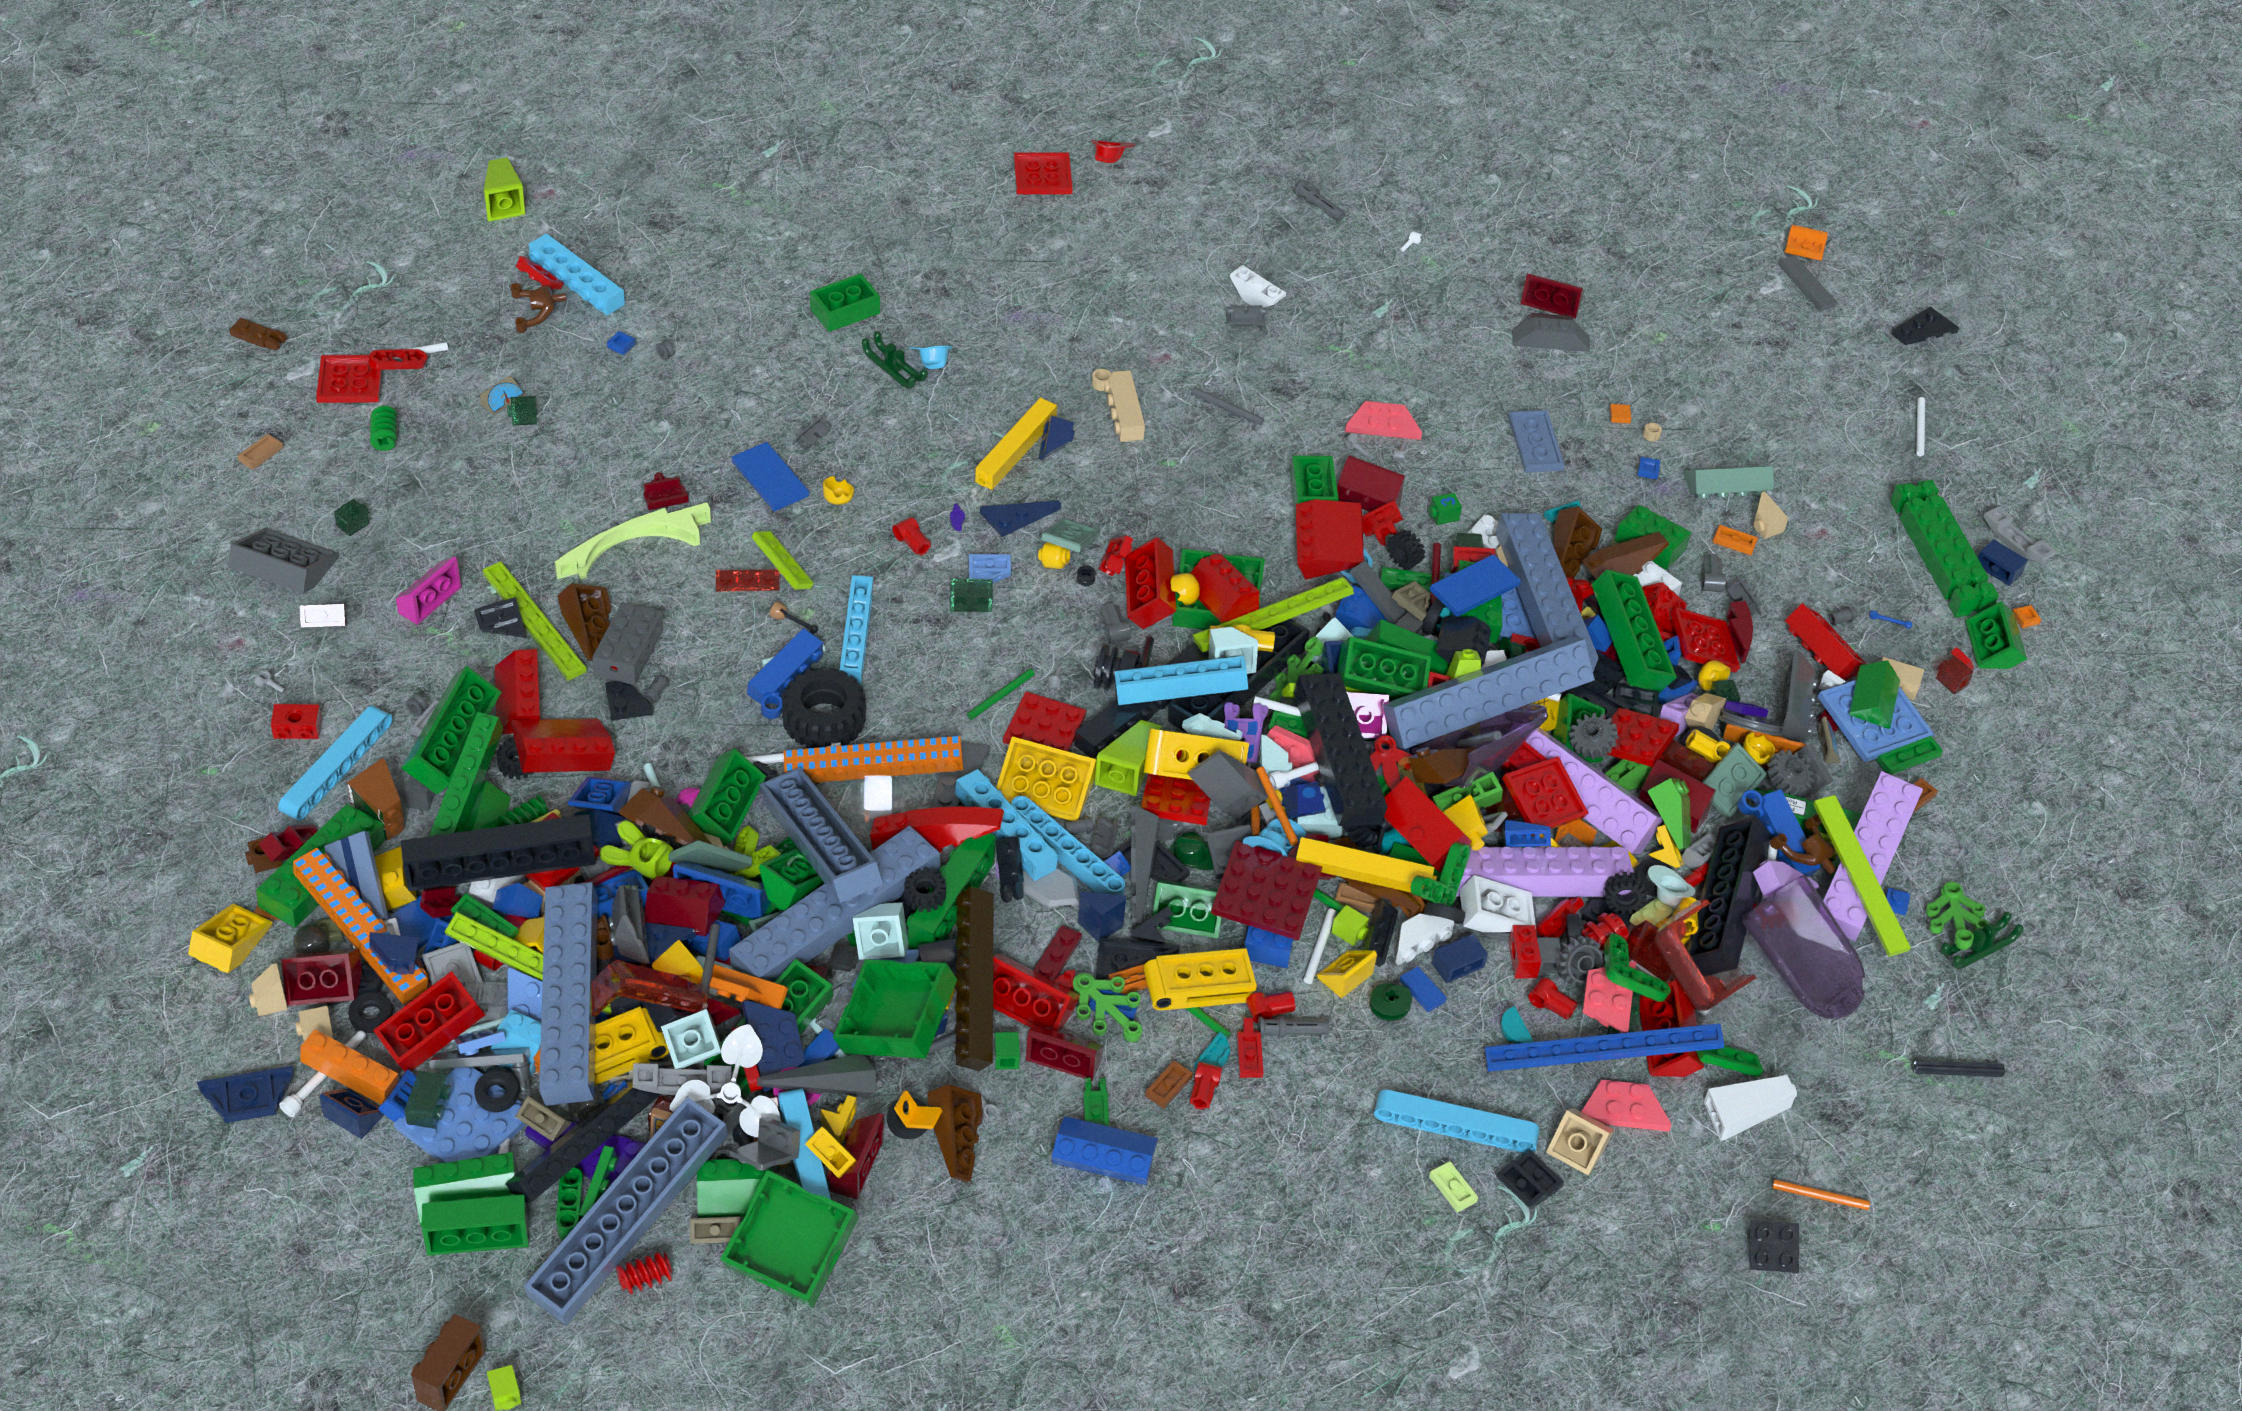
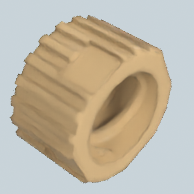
(1655, 432)

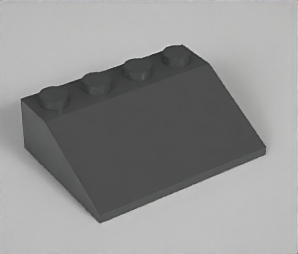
(281, 560)

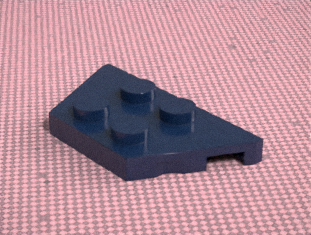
(660, 939)
(778, 1037)
(247, 1094)

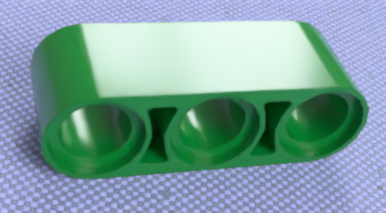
(568, 1194)

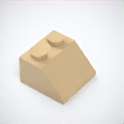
(1580, 1141)

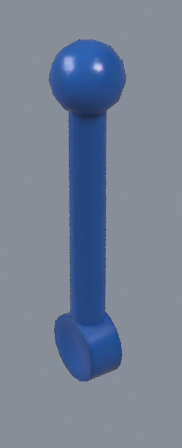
(1874, 615)

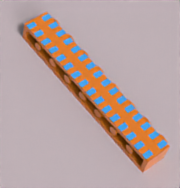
(877, 759)
(353, 919)

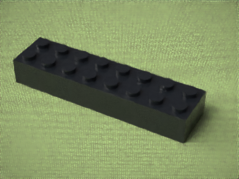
(1289, 641)
(1340, 750)
(497, 852)
(1731, 894)

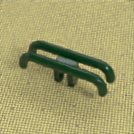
(893, 362)
(1983, 942)

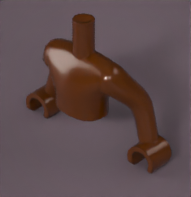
(540, 299)
(1816, 848)

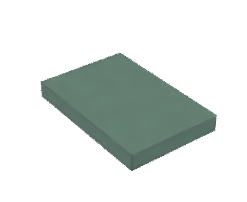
(1070, 535)
(1732, 778)
(711, 857)

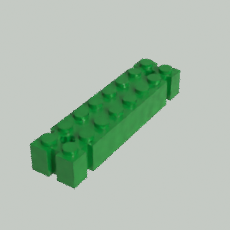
(1943, 548)

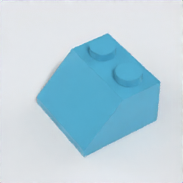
(520, 1033)

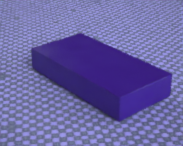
(1746, 708)

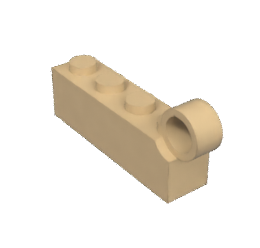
(1123, 402)

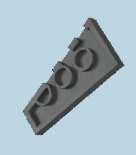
(973, 758)

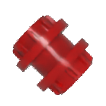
(1606, 926)

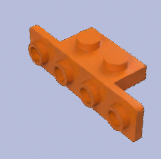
(1738, 735)
(747, 987)

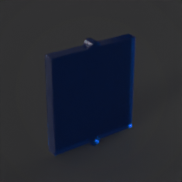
(1302, 800)

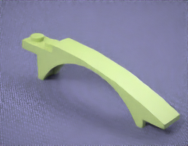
(677, 525)

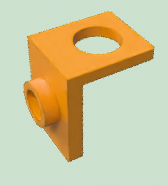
(917, 1116)

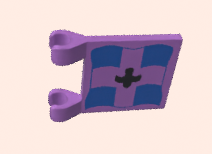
(1249, 727)

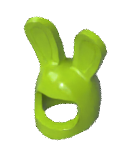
(646, 856)

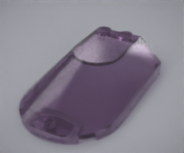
(1515, 728)
(1808, 949)

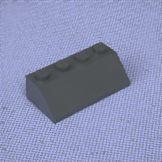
(1798, 699)

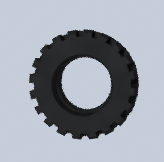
(823, 688)

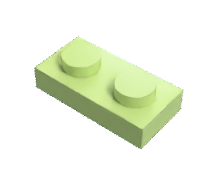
(1652, 912)
(1453, 1186)

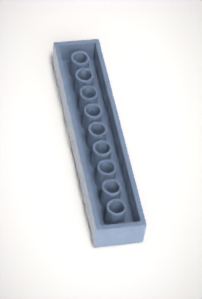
(1543, 581)
(1488, 692)
(821, 835)
(822, 920)
(568, 973)
(625, 1211)

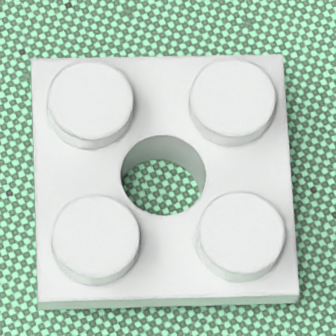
(1487, 526)

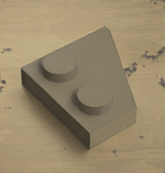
(1414, 599)

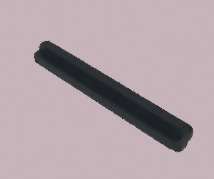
(1958, 1068)

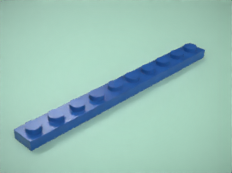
(1604, 1047)

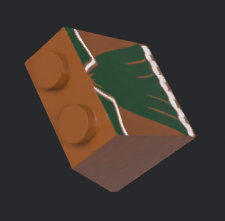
(377, 797)

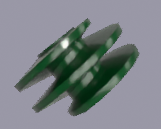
(1390, 1001)

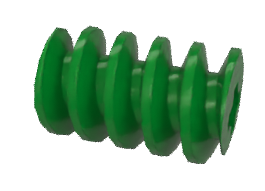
(383, 428)
(525, 813)

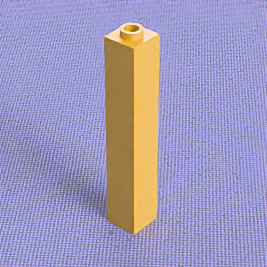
(1014, 444)
(1362, 865)

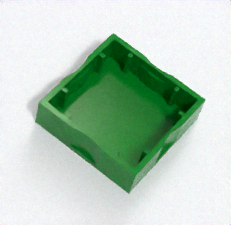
(1197, 615)
(895, 1008)
(790, 1239)

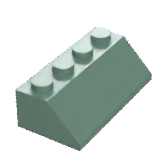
(1728, 480)

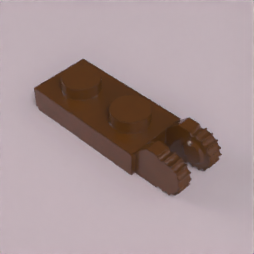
(257, 334)

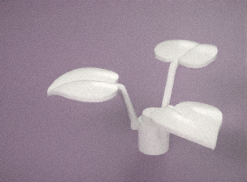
(743, 1049)

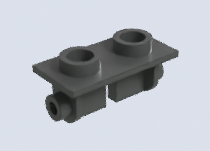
(1238, 315)
(816, 426)
(1742, 590)
(1105, 837)

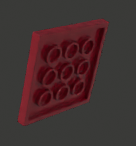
(1266, 890)

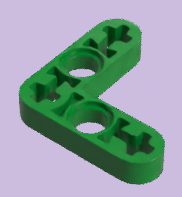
(1448, 883)
(1620, 973)

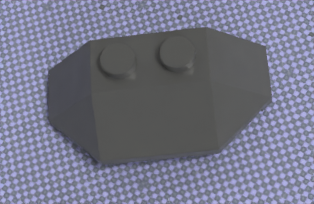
(1551, 332)
(629, 924)

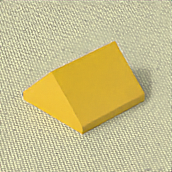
(1348, 971)

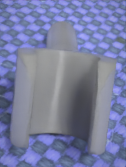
(1352, 443)
(1398, 455)
(266, 680)
(1055, 680)
(988, 1108)

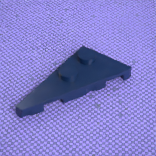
(1012, 517)

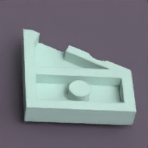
(1205, 726)

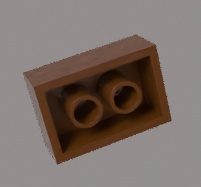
(448, 1363)

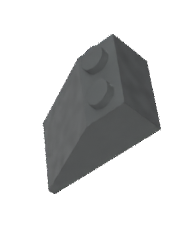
(1229, 784)

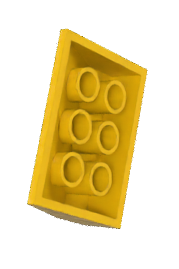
(1048, 777)

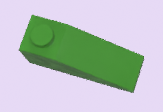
(1629, 774)
(1484, 791)

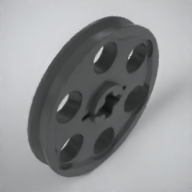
(1751, 722)

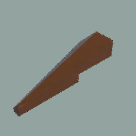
(1397, 897)

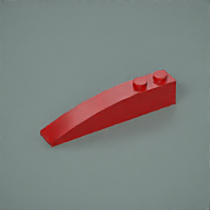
(938, 825)

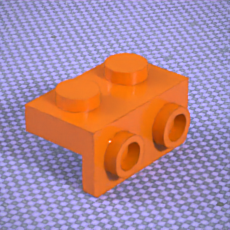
(1806, 242)

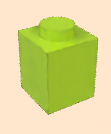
(1350, 925)
(503, 1388)

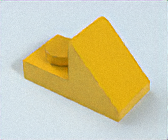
(1670, 853)
(839, 1122)
(830, 1152)

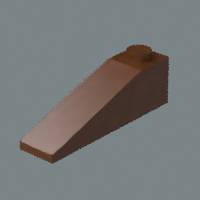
(1574, 538)
(1626, 556)
(586, 614)
(1439, 764)
(661, 811)
(957, 1127)

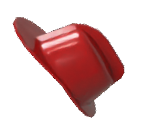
(1109, 151)

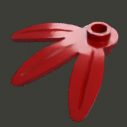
(1388, 760)

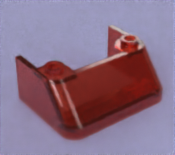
(648, 986)
(1700, 991)

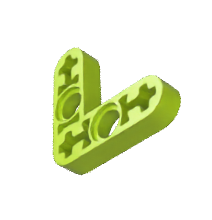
(746, 845)

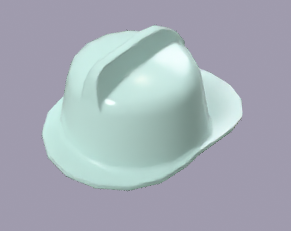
(1670, 885)

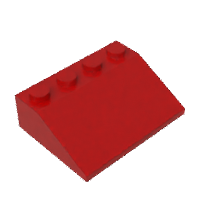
(1328, 537)
(562, 745)

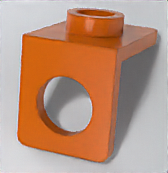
(1579, 830)

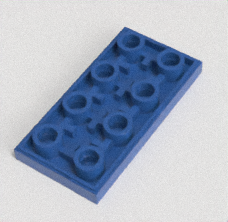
(770, 476)
(1475, 585)
(415, 922)

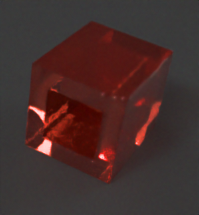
(1954, 674)

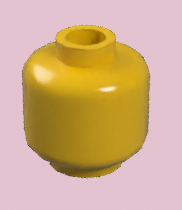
(1054, 556)

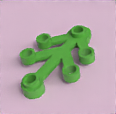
(1295, 667)
(1953, 893)
(1106, 1003)

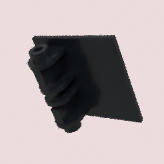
(1774, 1246)

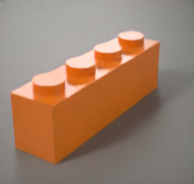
(347, 1066)

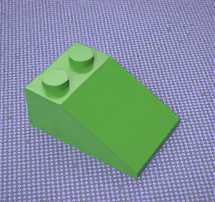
(1674, 807)

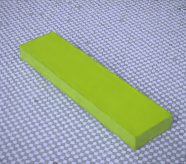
(782, 560)

